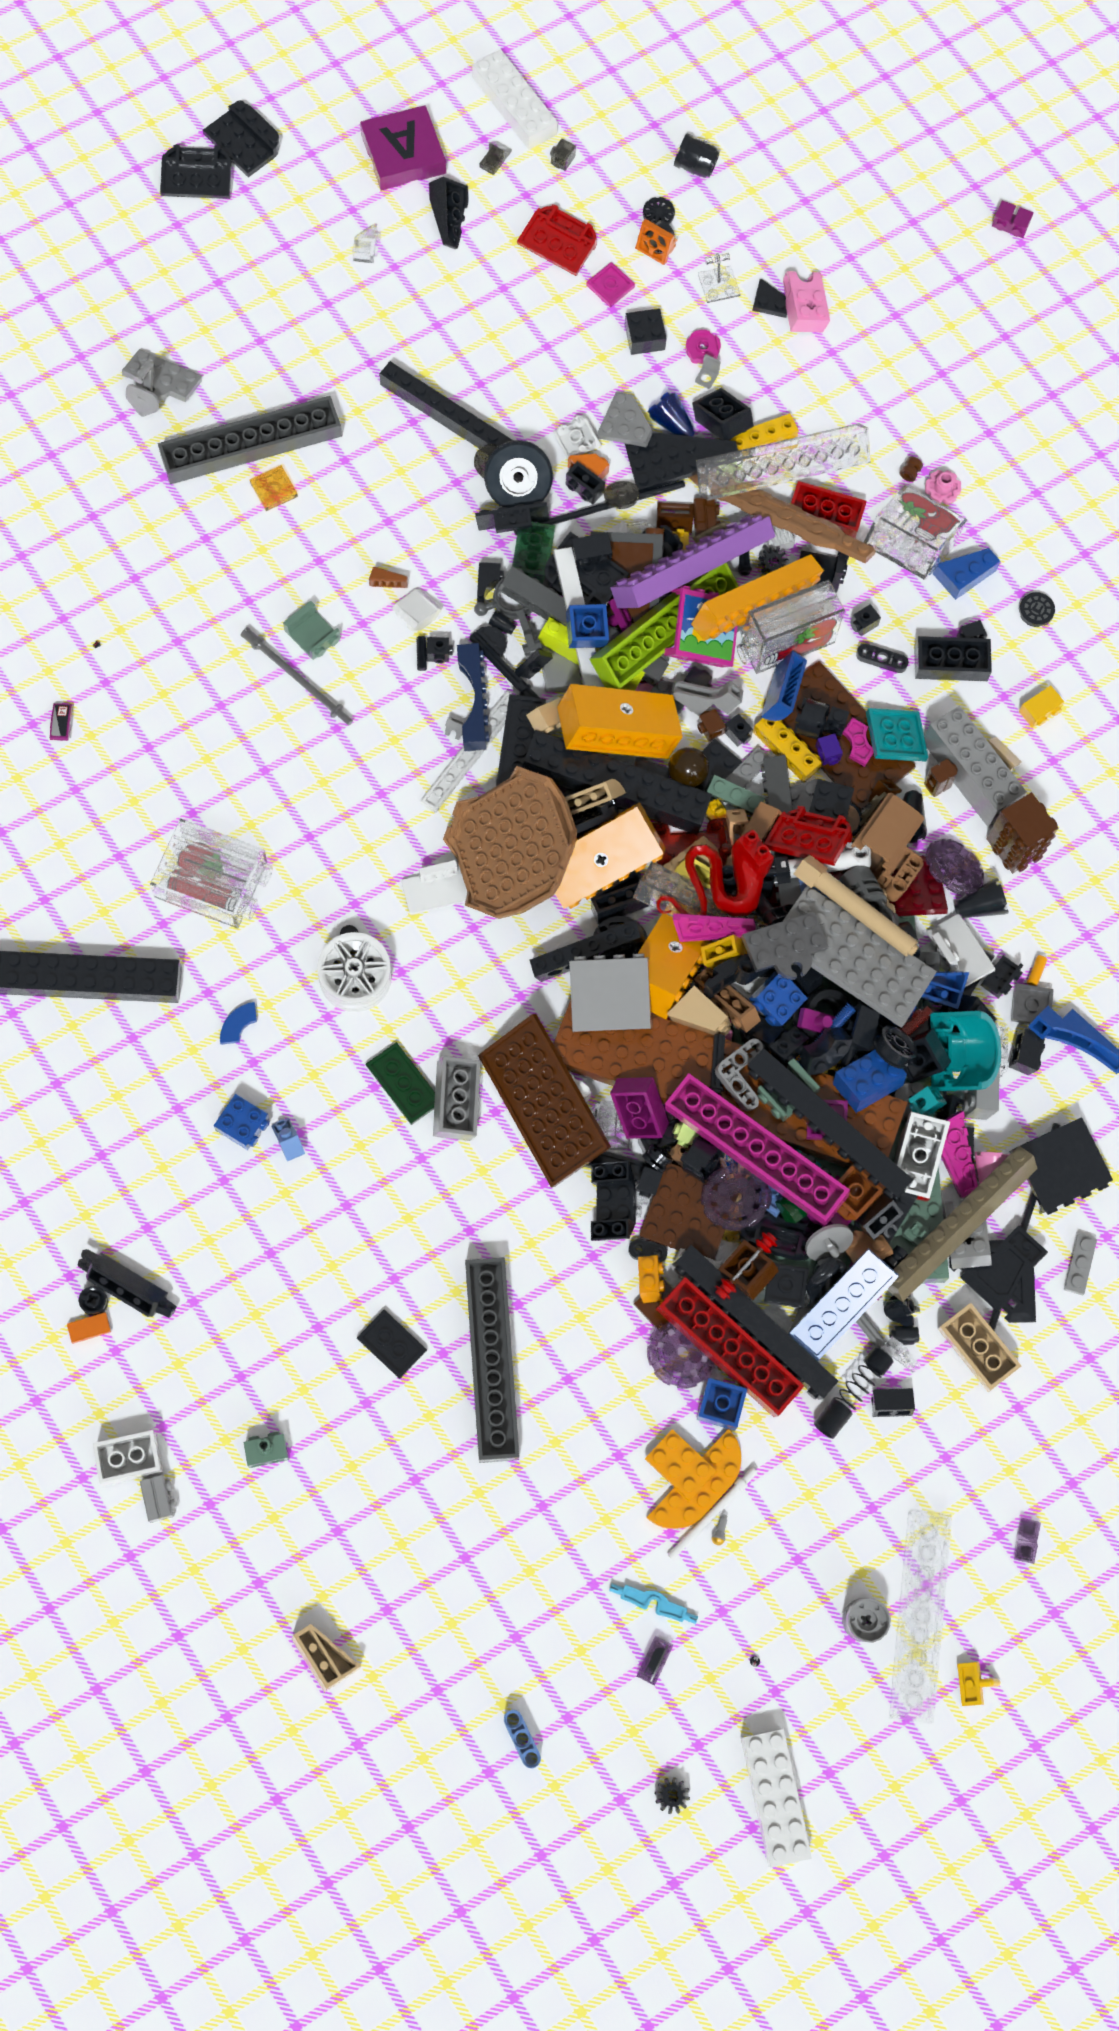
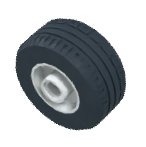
(518, 457)

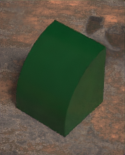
(789, 1211)

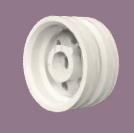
(369, 993)

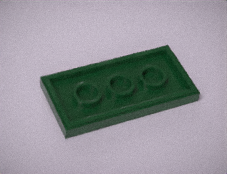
(403, 1083)

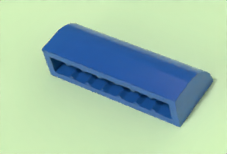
(784, 687)

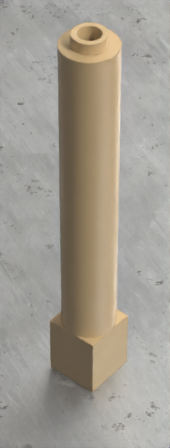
(816, 875)

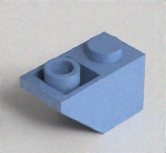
(288, 1139)

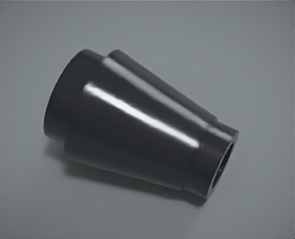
(502, 623)

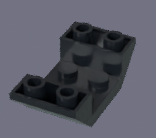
(614, 1201)

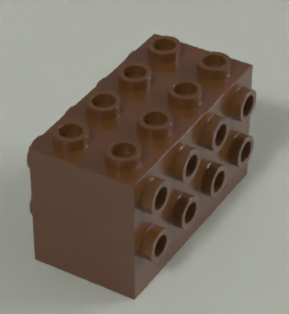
(1022, 833)

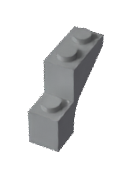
(700, 698)

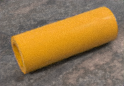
(1037, 970)

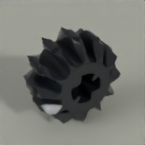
(768, 557)
(664, 1796)

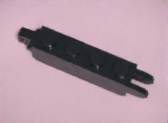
(125, 1284)

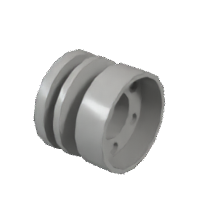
(878, 1620)

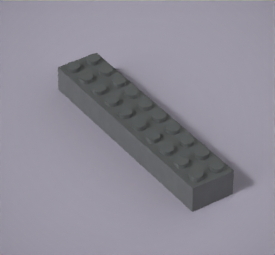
(250, 439)
(492, 1360)

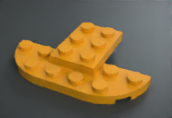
(695, 1479)

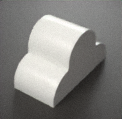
(921, 1151)

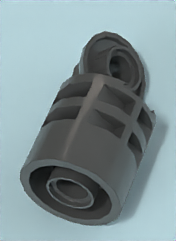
(864, 884)

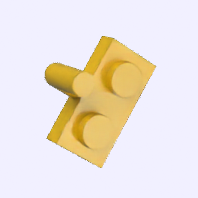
(972, 1684)

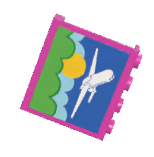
(689, 644)

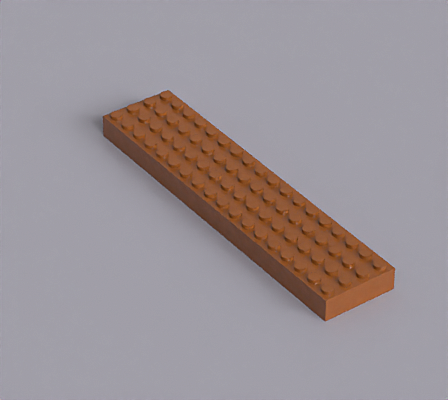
(675, 1050)

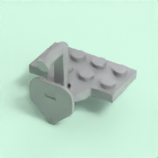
(156, 381)

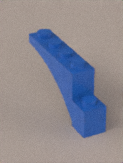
(1078, 1033)

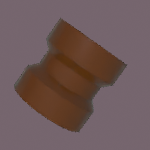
(911, 468)

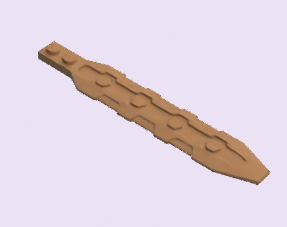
(795, 520)

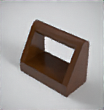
(675, 520)

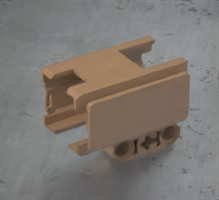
(887, 836)

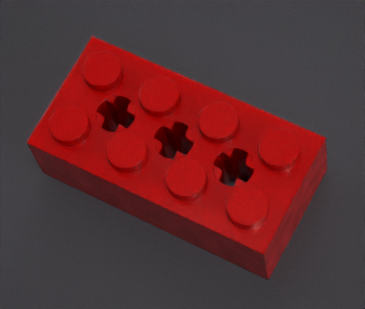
(830, 505)

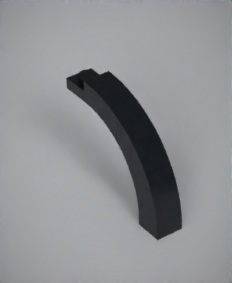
(724, 975)

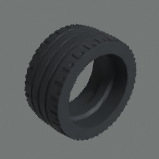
(832, 997)

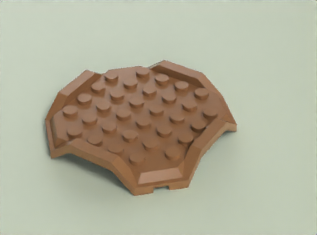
(512, 844)

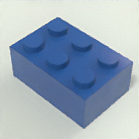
(868, 1080)

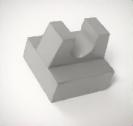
(454, 724)

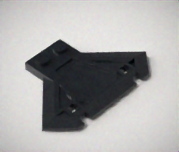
(1009, 1276)

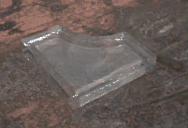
(901, 1354)

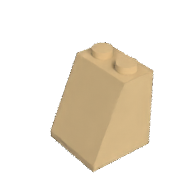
(700, 1013)

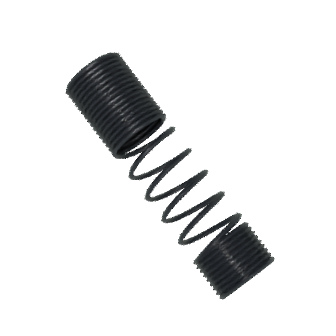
(836, 1413)

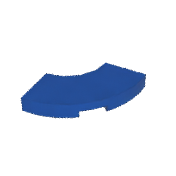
(237, 1022)

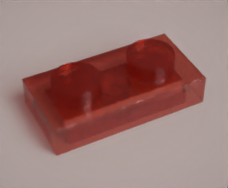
(920, 1017)

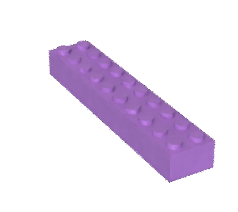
(692, 562)

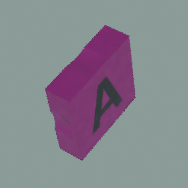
(403, 147)

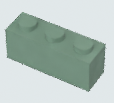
(733, 794)

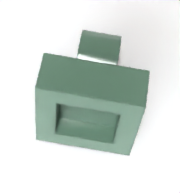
(916, 1233)

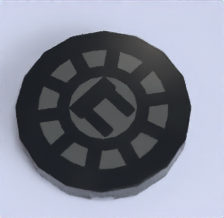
(1037, 609)

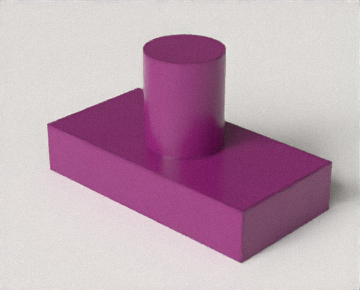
(621, 617)
(814, 1020)

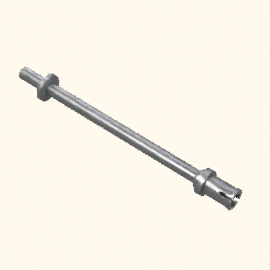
(258, 643)

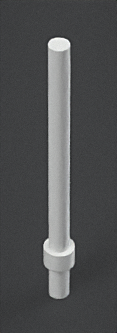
(739, 1485)

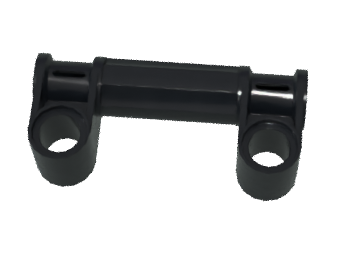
(768, 913)

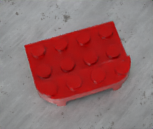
(559, 238)
(812, 834)

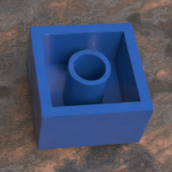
(587, 626)
(722, 1404)

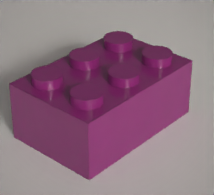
(639, 1107)

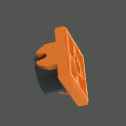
(659, 238)

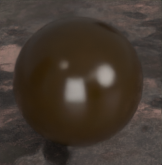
(688, 766)

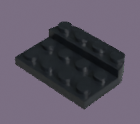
(244, 137)
(196, 173)
(594, 579)
(790, 1236)

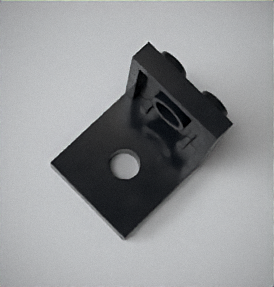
(834, 567)

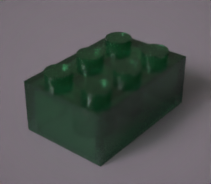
(534, 549)

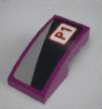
(60, 722)

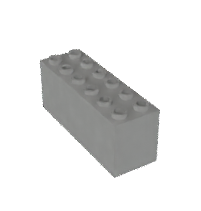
(981, 772)

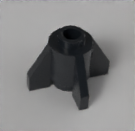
(901, 1311)

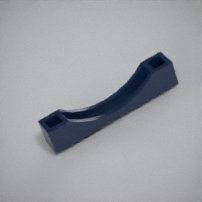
(474, 728)

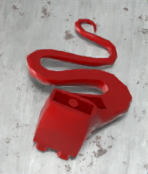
(750, 866)

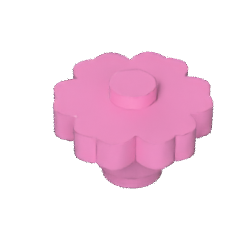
(943, 487)

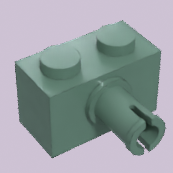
(265, 1450)

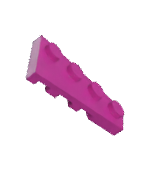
(710, 927)
(957, 1156)

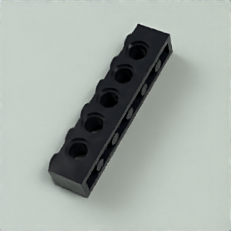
(603, 943)

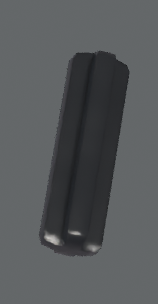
(421, 653)

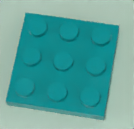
(897, 734)

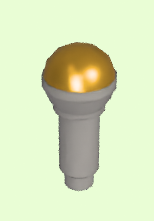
(718, 1537)

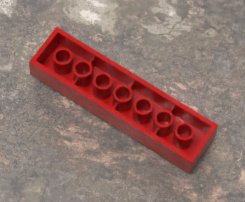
(729, 1347)

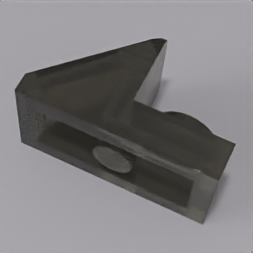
(495, 157)

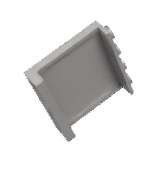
(610, 993)

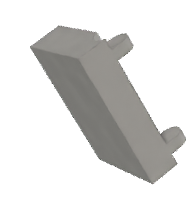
(560, 673)

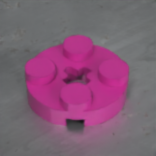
(702, 337)

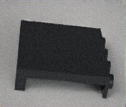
(1066, 1166)

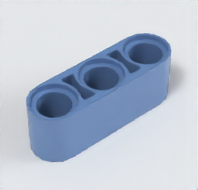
(523, 1750)

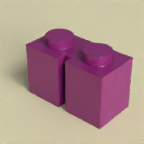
(1011, 223)

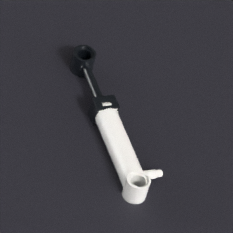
(785, 868)

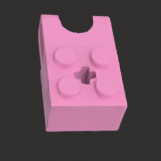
(806, 303)

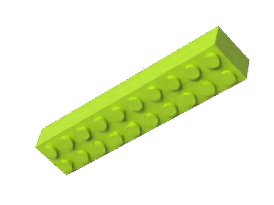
(652, 633)

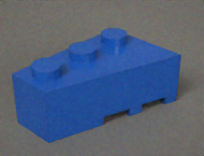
(966, 572)
(946, 988)

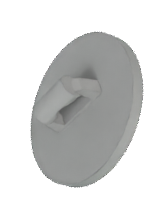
(829, 1242)

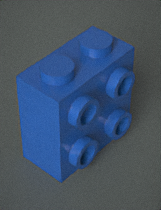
(777, 999)
(242, 1122)

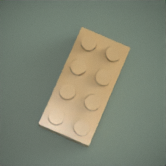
(979, 1347)

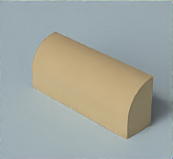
(594, 796)

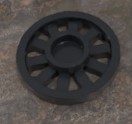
(657, 211)

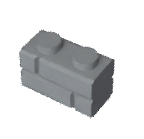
(157, 1498)

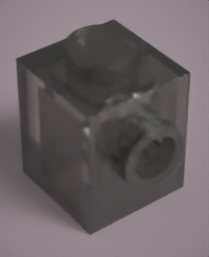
(563, 154)

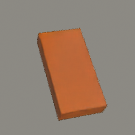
(89, 1328)

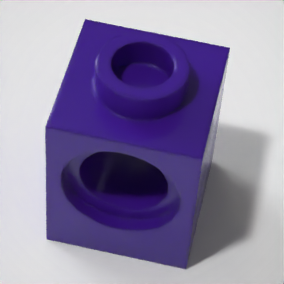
(829, 749)

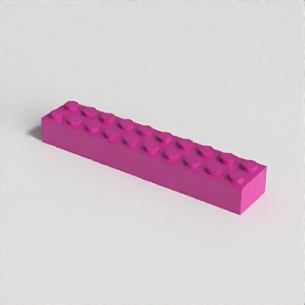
(757, 1149)

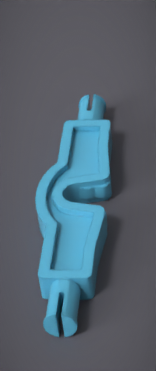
(664, 1607)

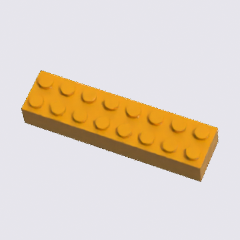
(732, 607)

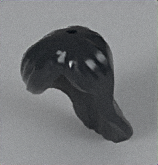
(824, 1276)

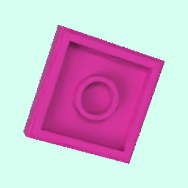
(610, 284)

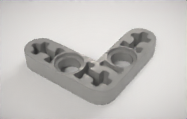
(733, 1075)

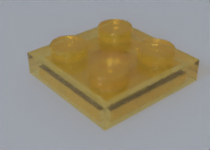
(273, 488)

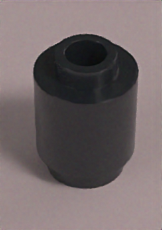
(905, 1334)

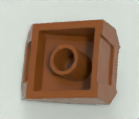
(861, 1194)

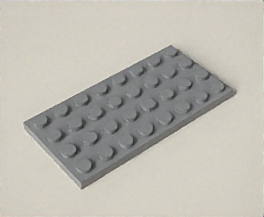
(863, 960)

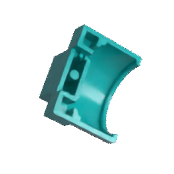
(972, 1052)

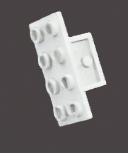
(434, 888)
(960, 949)

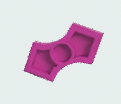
(860, 748)

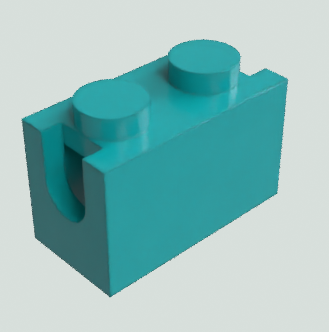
(927, 1101)

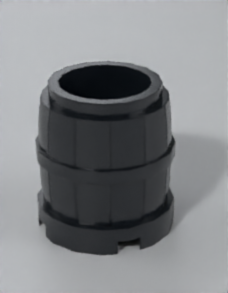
(697, 156)

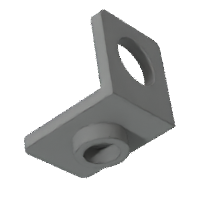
(710, 367)

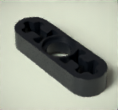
(880, 651)

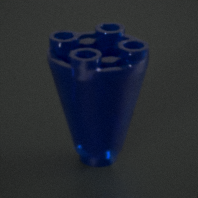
(671, 415)

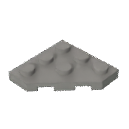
(625, 422)

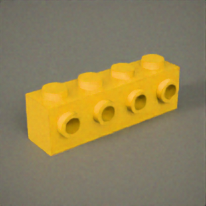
(767, 432)
(784, 742)

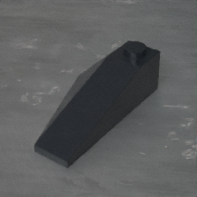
(448, 205)

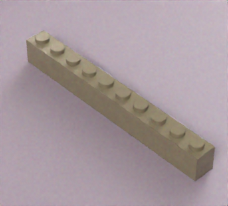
(962, 1222)

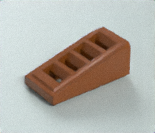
(385, 578)

